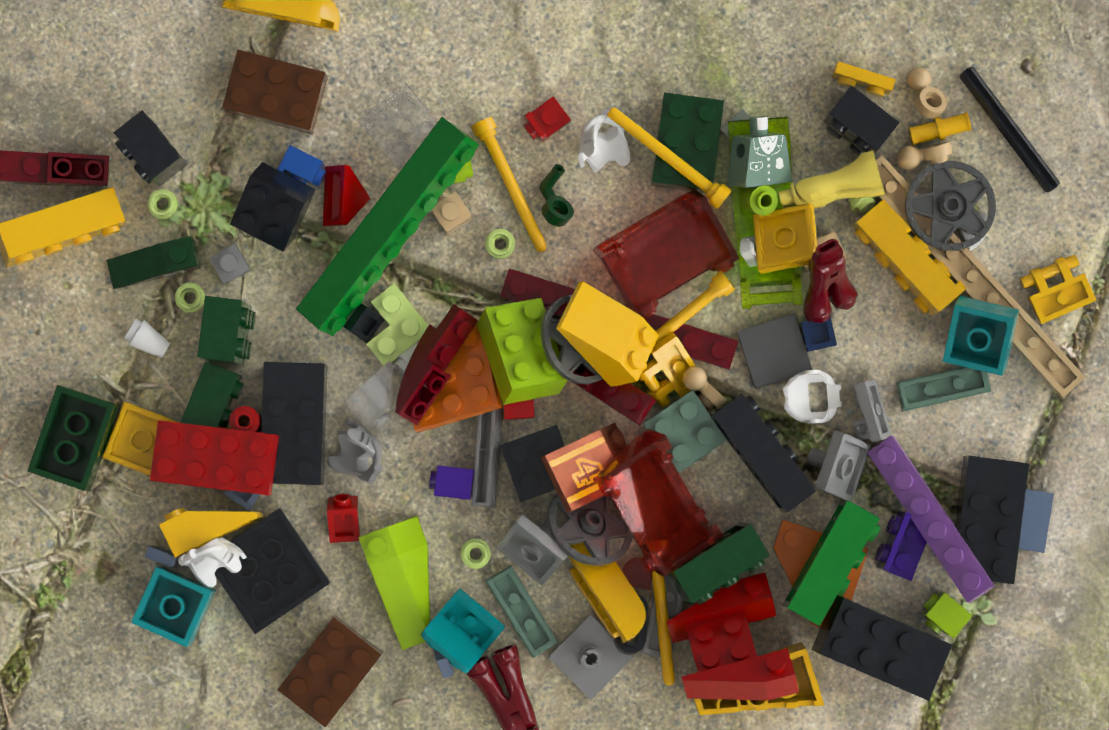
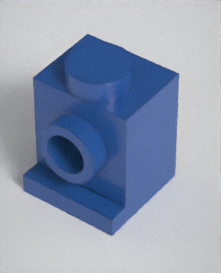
(302, 166)

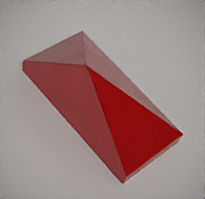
(342, 195)

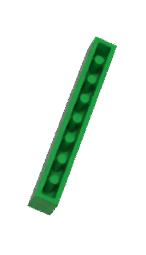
(387, 227)

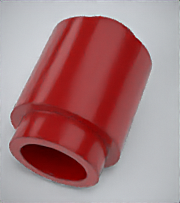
(253, 414)

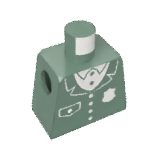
(759, 157)

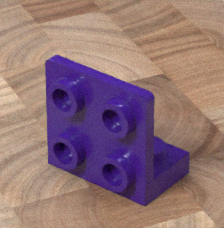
(902, 548)

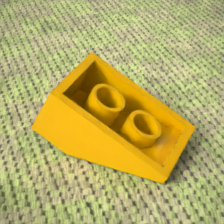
(607, 335)
(194, 529)

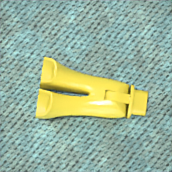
(855, 180)

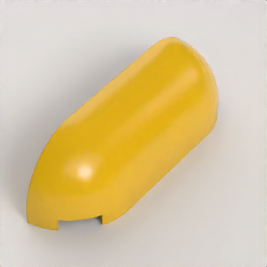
(307, 12)
(609, 596)

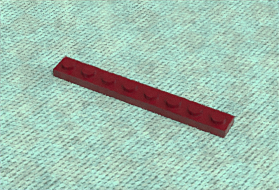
(697, 342)

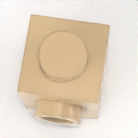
(451, 212)

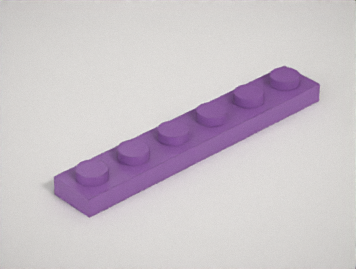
(931, 519)

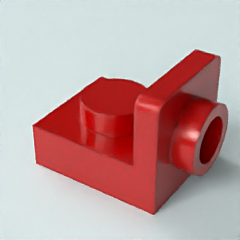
(546, 120)
(343, 518)

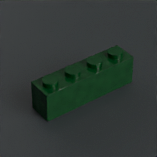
(213, 397)

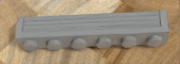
(487, 458)

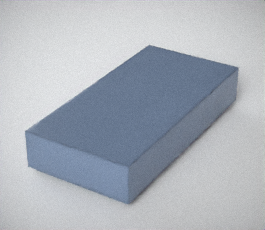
(1035, 520)

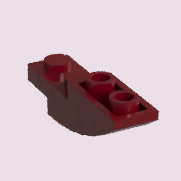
(54, 168)
(426, 367)
(624, 398)

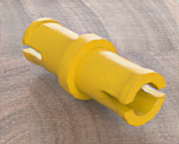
(939, 128)

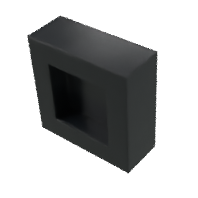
(363, 323)

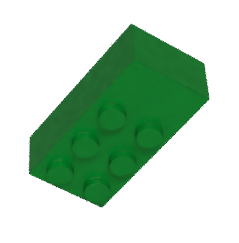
(831, 561)

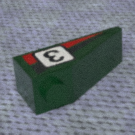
(154, 262)

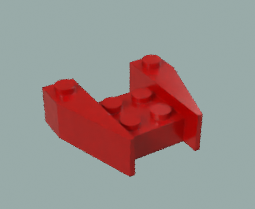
(725, 648)

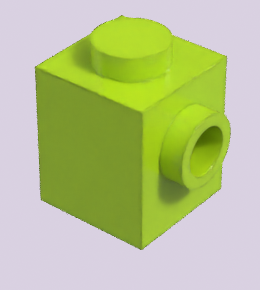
(945, 614)

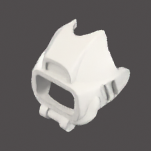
(602, 147)
(797, 397)
(210, 557)

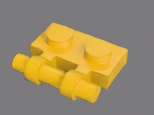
(1061, 298)
(673, 361)

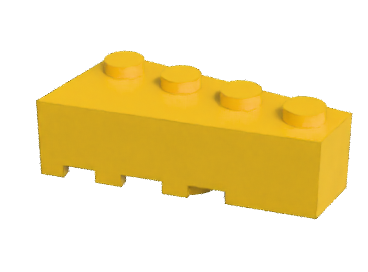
(60, 226)
(907, 258)
(807, 684)

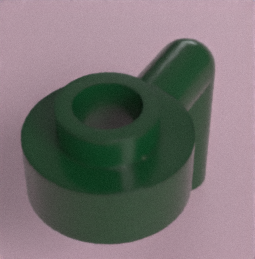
(556, 209)

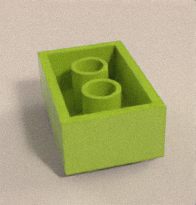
(516, 351)

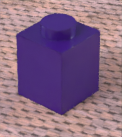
(452, 482)

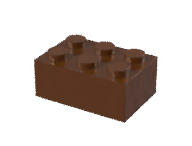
(275, 92)
(330, 671)

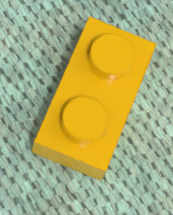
(874, 82)

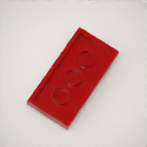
(214, 457)

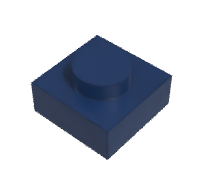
(818, 335)

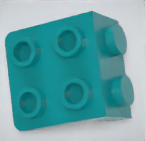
(462, 631)

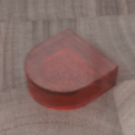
(637, 573)

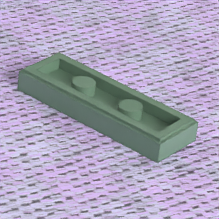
(942, 387)
(521, 611)

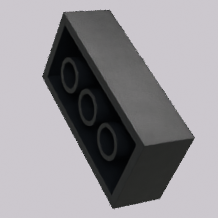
(297, 413)
(762, 453)
(992, 513)
(882, 647)

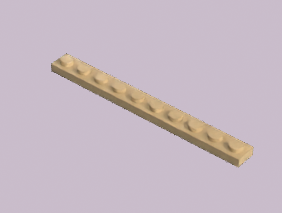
(981, 285)

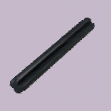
(1009, 129)

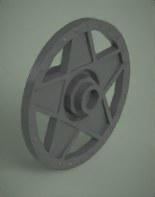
(950, 206)
(569, 357)
(590, 526)

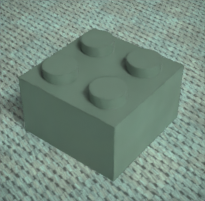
(687, 429)

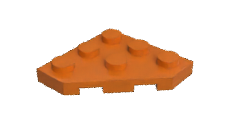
(469, 389)
(793, 548)

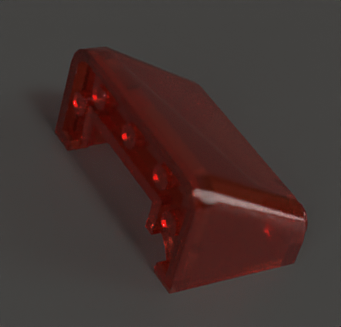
(665, 252)
(656, 504)

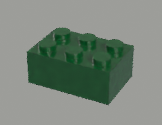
(692, 132)
(226, 331)
(73, 438)
(719, 564)

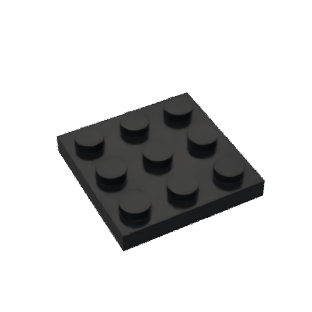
(275, 573)

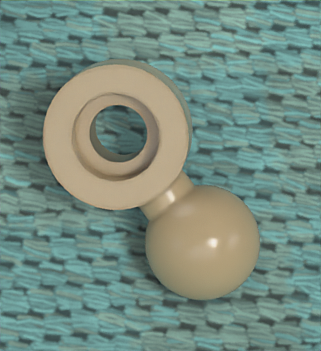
(930, 101)
(910, 157)
(696, 380)

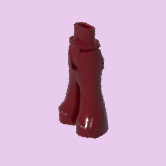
(828, 283)
(516, 710)

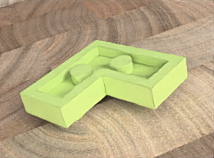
(404, 326)

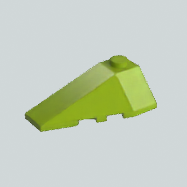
(400, 571)

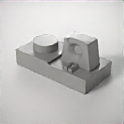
(875, 423)

